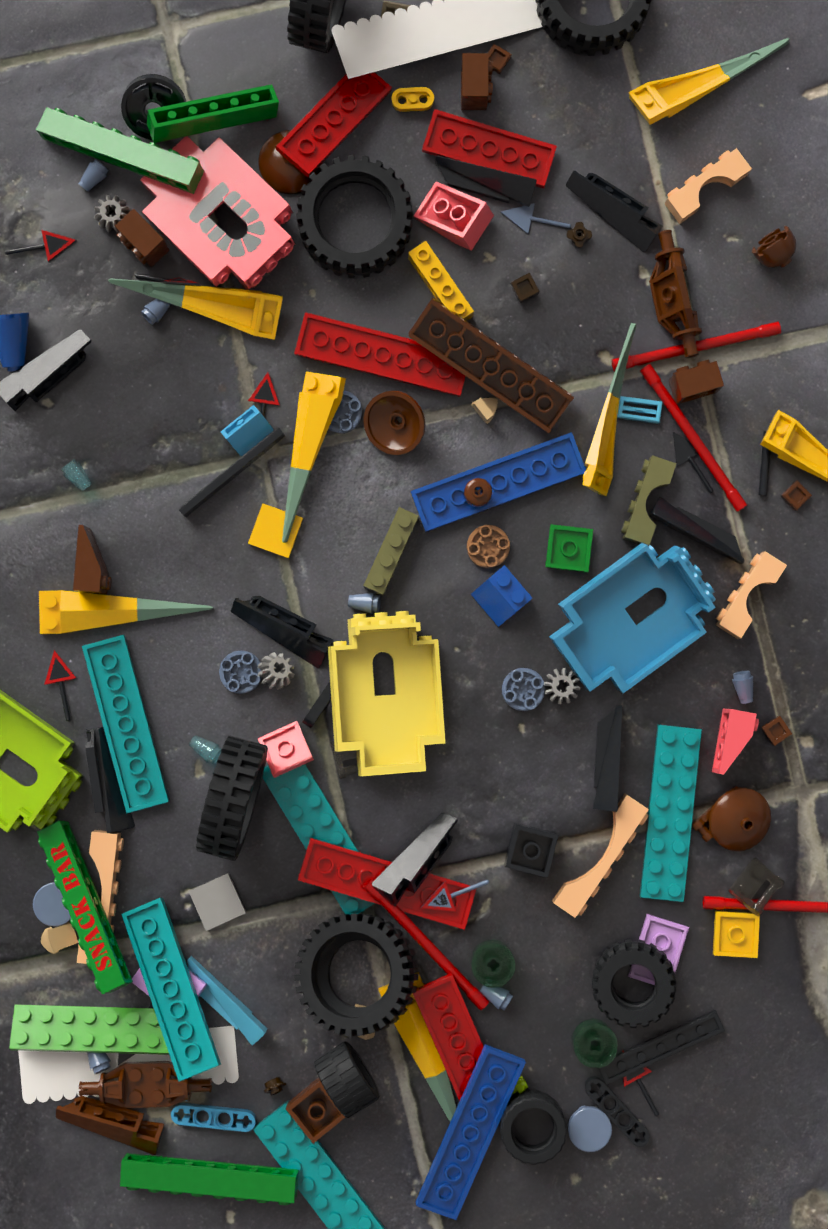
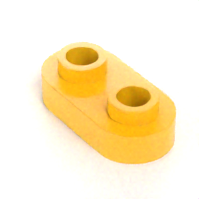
(412, 97)

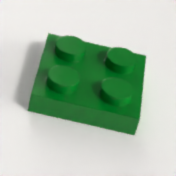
(569, 548)

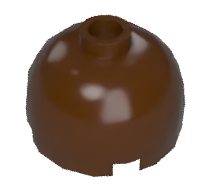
(776, 248)

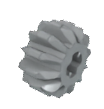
(115, 205)
(275, 679)
(555, 682)

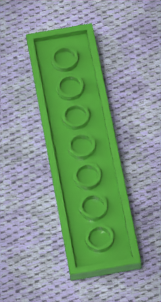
(86, 1030)

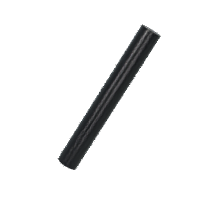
(764, 471)

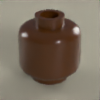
(477, 500)

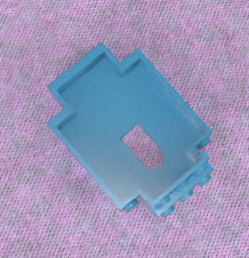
(603, 637)

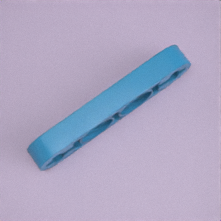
(213, 1121)

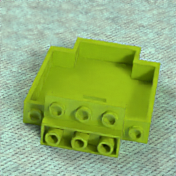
(44, 750)

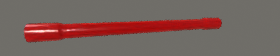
(759, 332)
(655, 382)
(721, 903)
(472, 992)

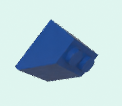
(501, 596)

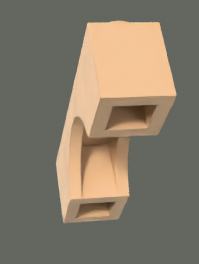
(728, 170)
(764, 570)

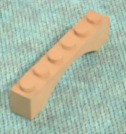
(105, 852)
(575, 893)

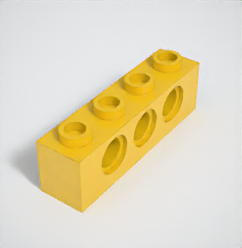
(439, 281)

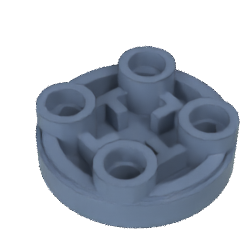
(347, 415)
(240, 671)
(523, 689)
(49, 906)
(589, 1129)

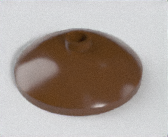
(277, 170)
(384, 428)
(732, 813)

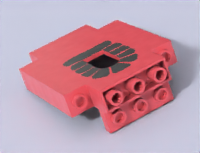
(187, 224)

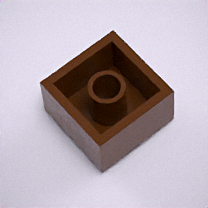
(476, 81)
(139, 235)
(695, 382)
(314, 1111)

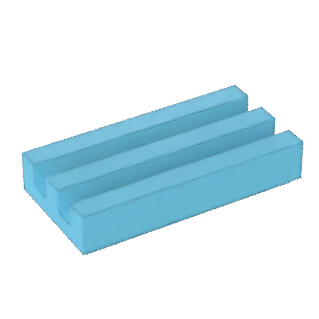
(658, 404)

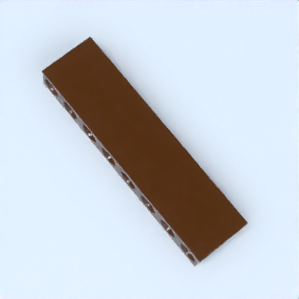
(490, 365)

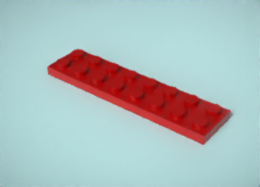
(376, 354)
(348, 870)

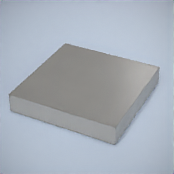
(217, 901)

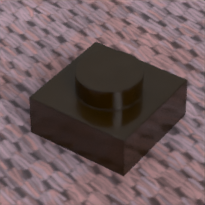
(524, 287)

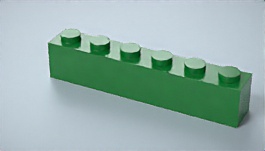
(212, 113)

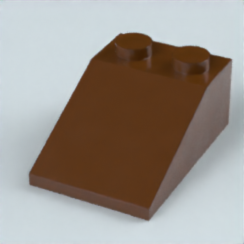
(90, 569)

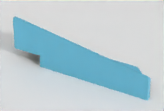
(228, 1004)

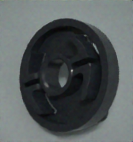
(134, 102)

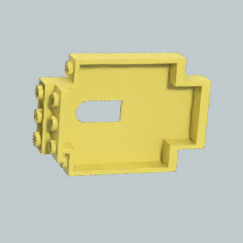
(386, 728)

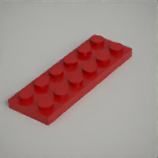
(332, 121)
(488, 147)
(450, 1029)

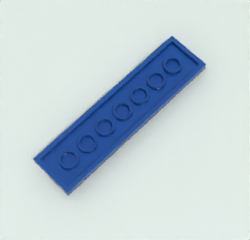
(508, 476)
(470, 1132)

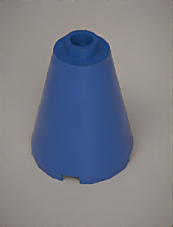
(13, 340)

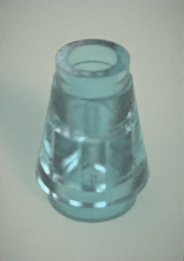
(75, 473)
(206, 749)

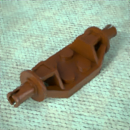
(671, 295)
(144, 1085)

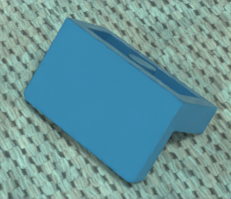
(247, 430)

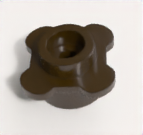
(579, 240)
(274, 1086)

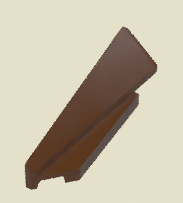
(113, 1122)

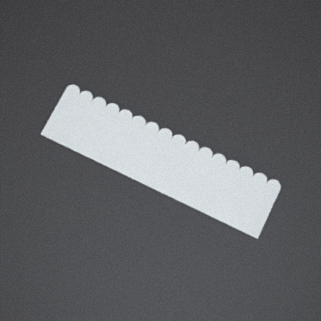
(429, 31)
(59, 1073)

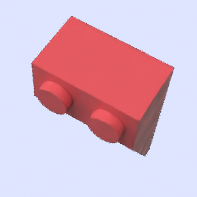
(454, 215)
(734, 733)

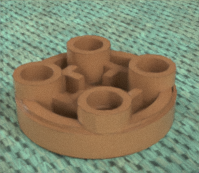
(488, 546)

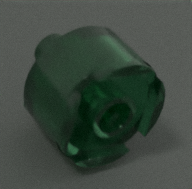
(501, 972)
(586, 1052)

